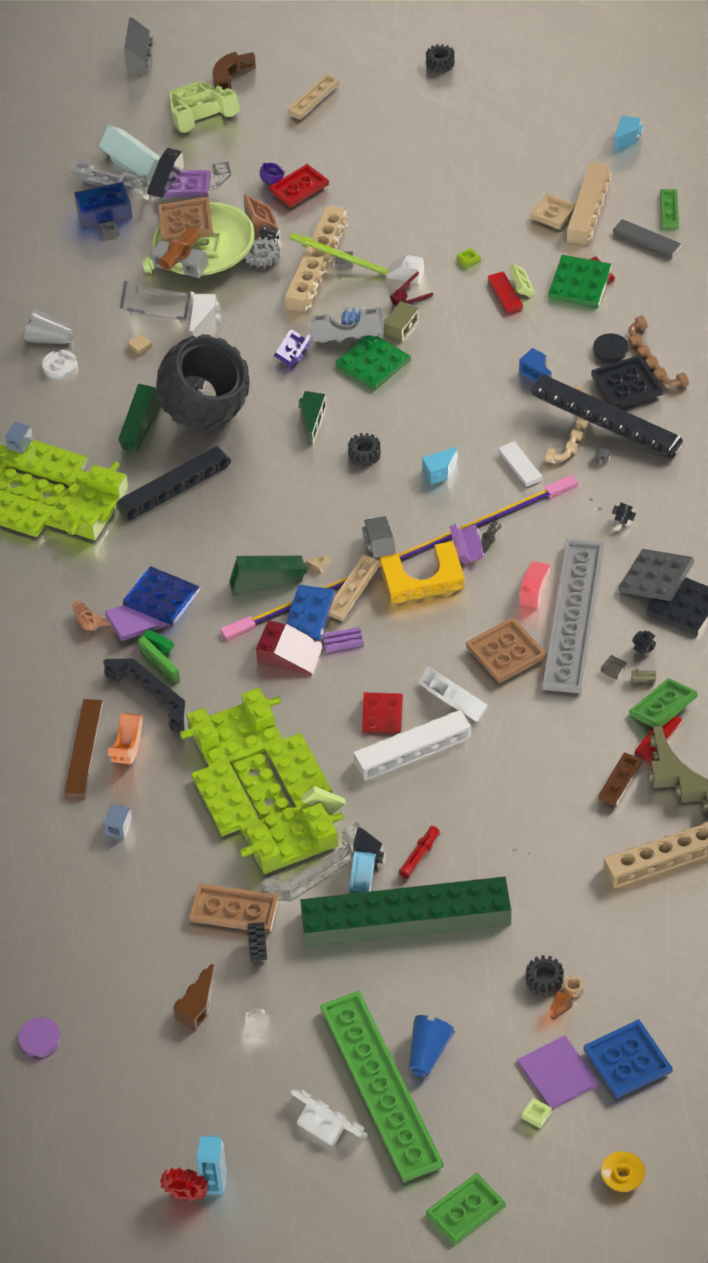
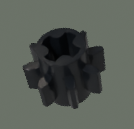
(623, 513)
(644, 642)

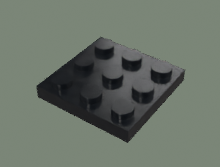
(627, 382)
(686, 610)

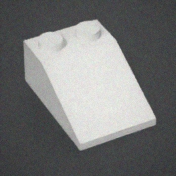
(204, 315)

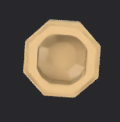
(573, 985)

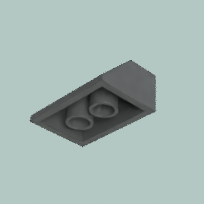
(137, 48)

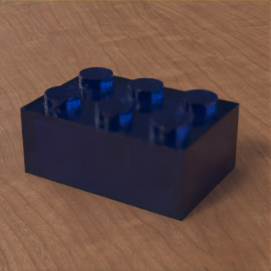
(103, 205)

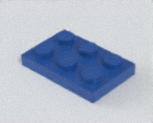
(311, 610)

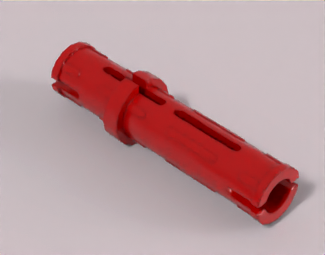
(423, 846)

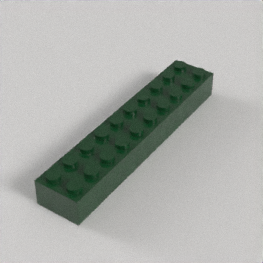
(405, 911)

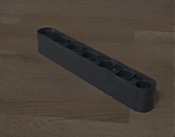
(173, 483)

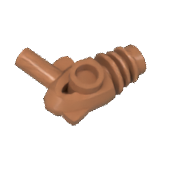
(87, 617)

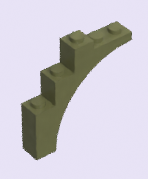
(671, 772)

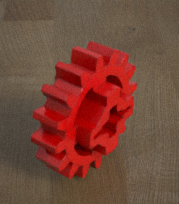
(184, 1184)

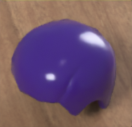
(271, 173)

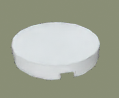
(59, 364)

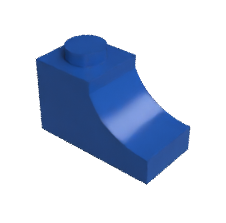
(534, 365)

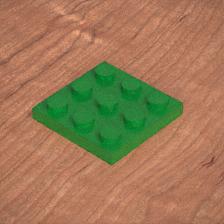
(580, 280)
(373, 361)

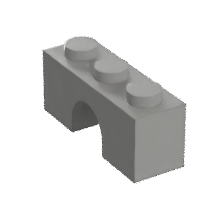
(193, 265)

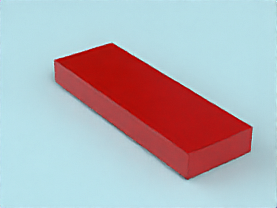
(505, 292)
(645, 750)

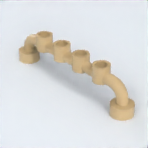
(571, 446)

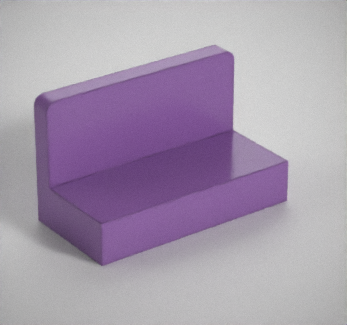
(467, 543)

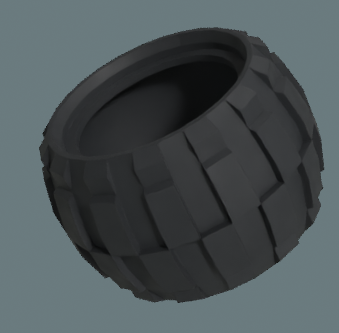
(216, 363)

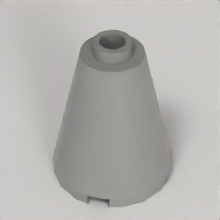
(46, 329)

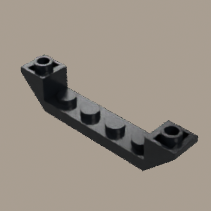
(120, 668)

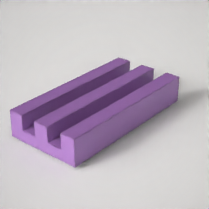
(343, 637)

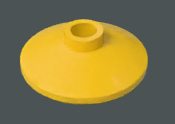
(624, 1163)

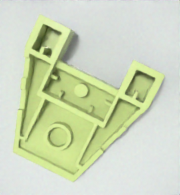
(200, 101)

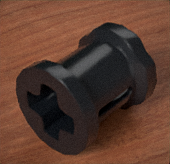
(275, 234)

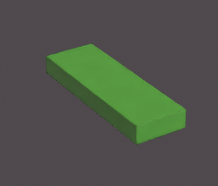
(669, 208)
(159, 660)

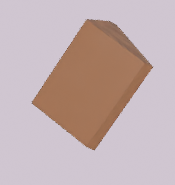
(259, 214)

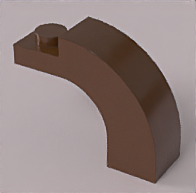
(230, 65)

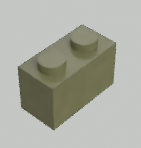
(401, 321)

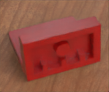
(382, 712)

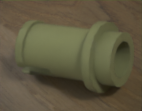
(643, 676)

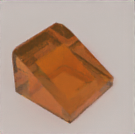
(561, 1004)

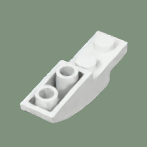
(453, 694)

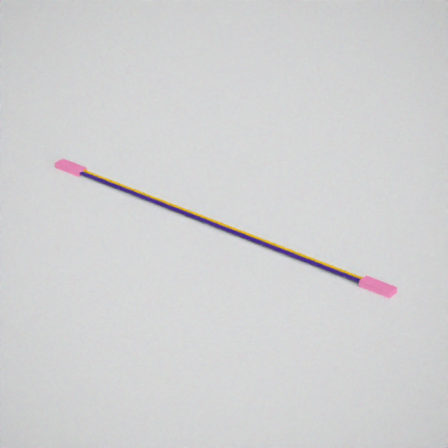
(550, 490)

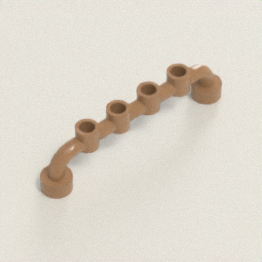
(651, 361)

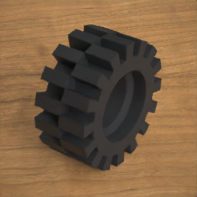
(440, 58)
(364, 457)
(257, 941)
(547, 965)

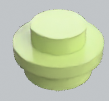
(148, 265)

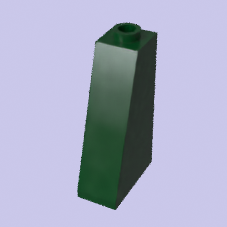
(139, 417)
(265, 572)

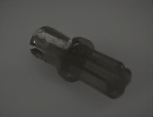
(489, 536)

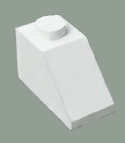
(405, 268)

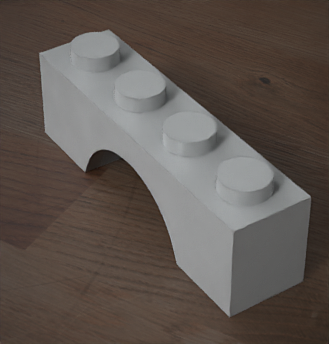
(326, 328)

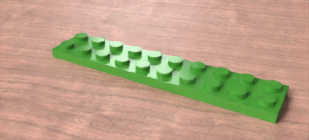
(381, 1087)

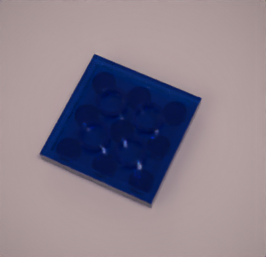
(161, 595)

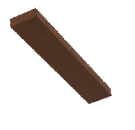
(83, 748)

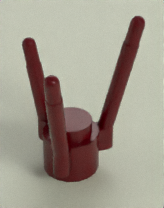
(401, 295)

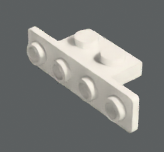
(324, 1122)

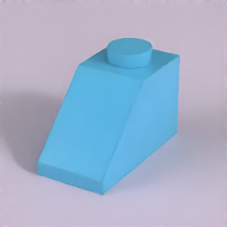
(627, 132)
(439, 465)

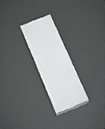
(520, 464)

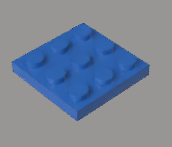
(627, 1059)

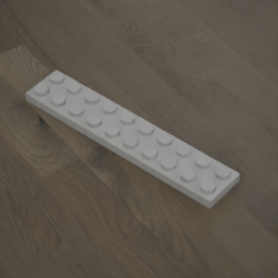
(573, 616)

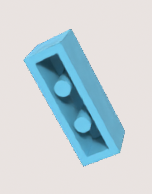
(212, 1163)

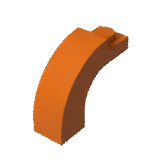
(127, 738)

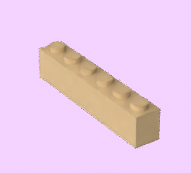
(588, 203)

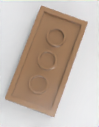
(233, 907)

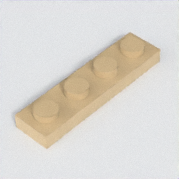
(313, 96)
(353, 587)

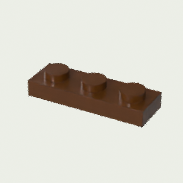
(620, 779)

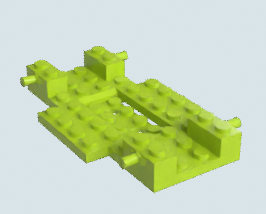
(78, 509)
(240, 739)

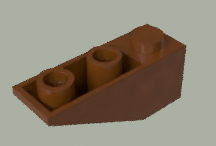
(195, 1004)

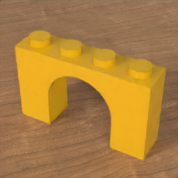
(403, 587)

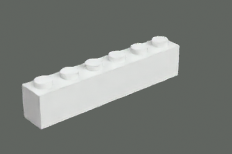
(412, 745)

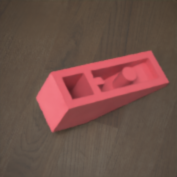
(534, 584)

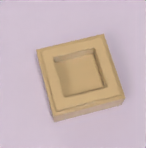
(139, 344)

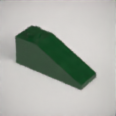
(312, 412)

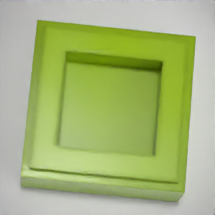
(468, 258)

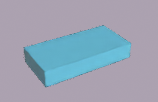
(362, 872)

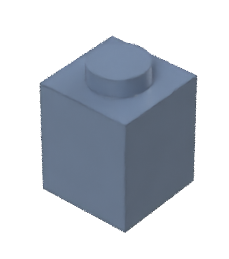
(19, 437)
(117, 821)

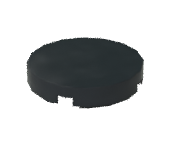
(610, 347)

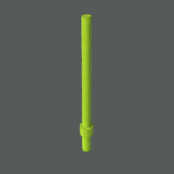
(306, 241)

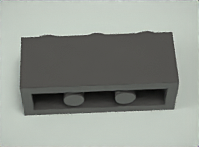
(378, 537)

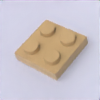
(553, 211)

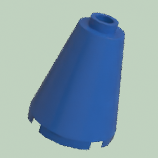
(428, 1044)

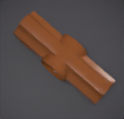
(179, 248)

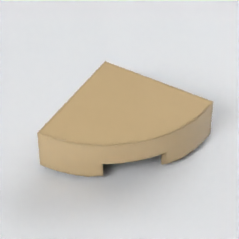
(319, 563)

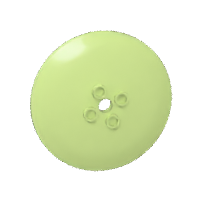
(231, 239)

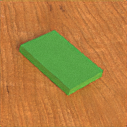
(663, 703)
(465, 1208)

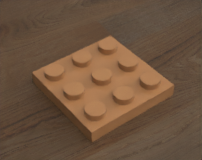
(179, 216)
(506, 650)

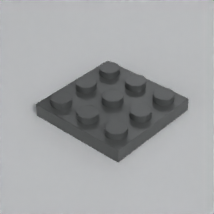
(656, 574)

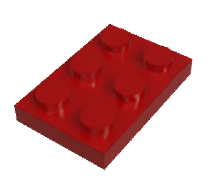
(299, 185)

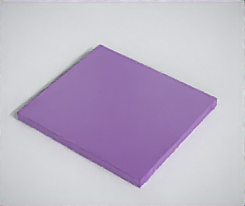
(557, 1072)

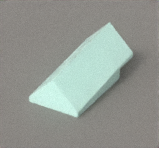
(129, 152)

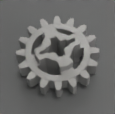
(262, 253)

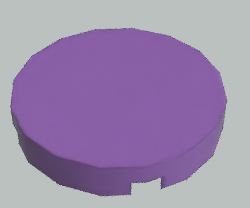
(39, 1037)

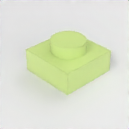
(536, 1113)

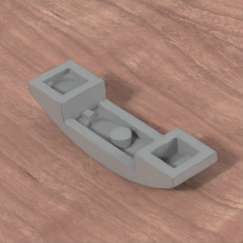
(98, 178)

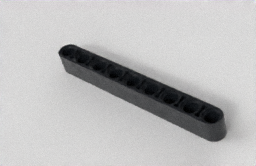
(607, 416)

